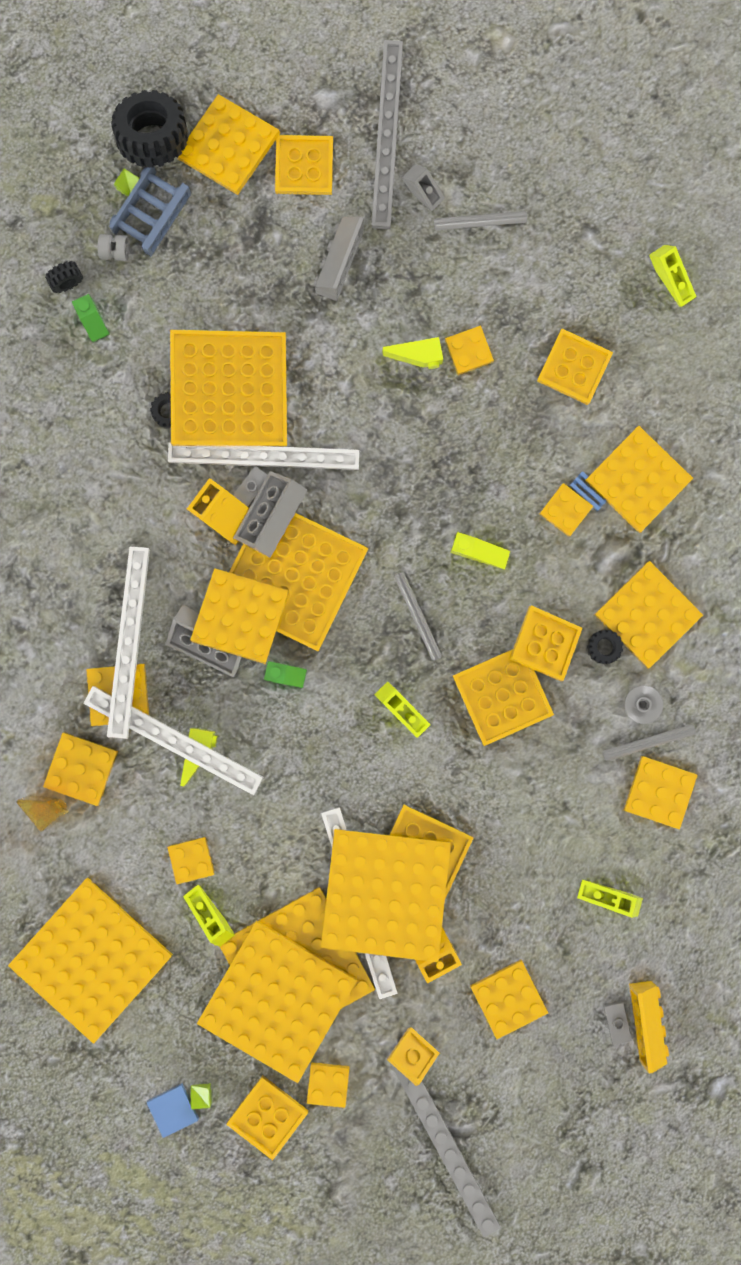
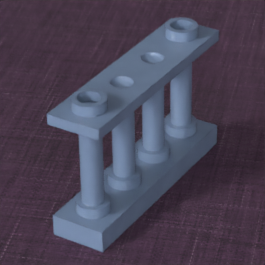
(159, 226)

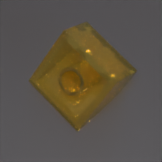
(43, 810)

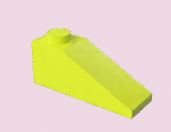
(673, 274)
(419, 353)
(479, 550)
(402, 709)
(204, 737)
(610, 898)
(208, 916)

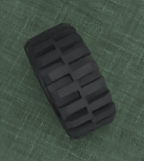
(147, 110)

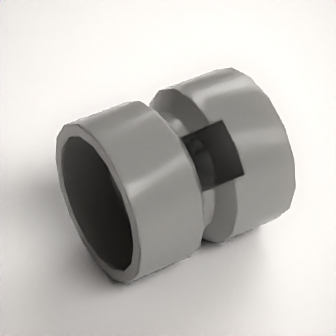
(107, 244)

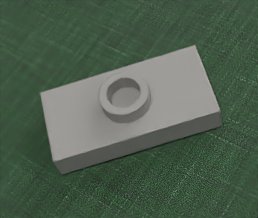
(250, 486)
(617, 1022)

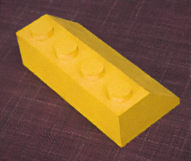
(648, 1025)

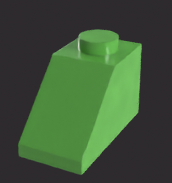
(90, 317)
(285, 674)

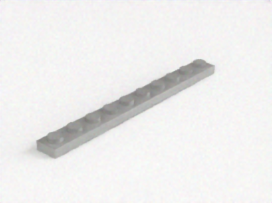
(387, 134)
(450, 1155)

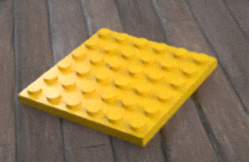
(228, 388)
(314, 569)
(386, 895)
(303, 924)
(90, 960)
(277, 1001)

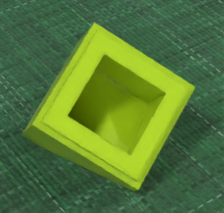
(126, 182)
(201, 1096)

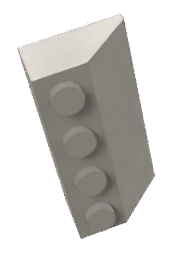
(340, 257)
(270, 513)
(180, 636)

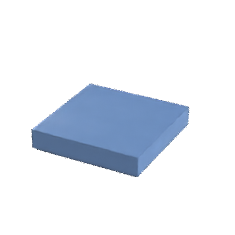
(172, 1110)

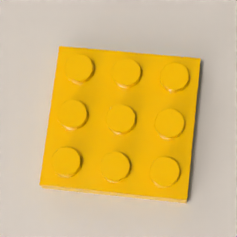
(304, 165)
(574, 366)
(546, 643)
(103, 679)
(80, 769)
(660, 792)
(509, 999)
(267, 1117)

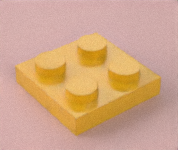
(469, 350)
(566, 510)
(191, 860)
(413, 1056)
(328, 1085)

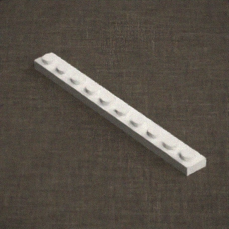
(266, 456)
(128, 643)
(180, 744)
(378, 964)

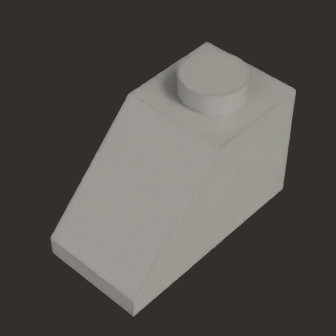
(423, 187)

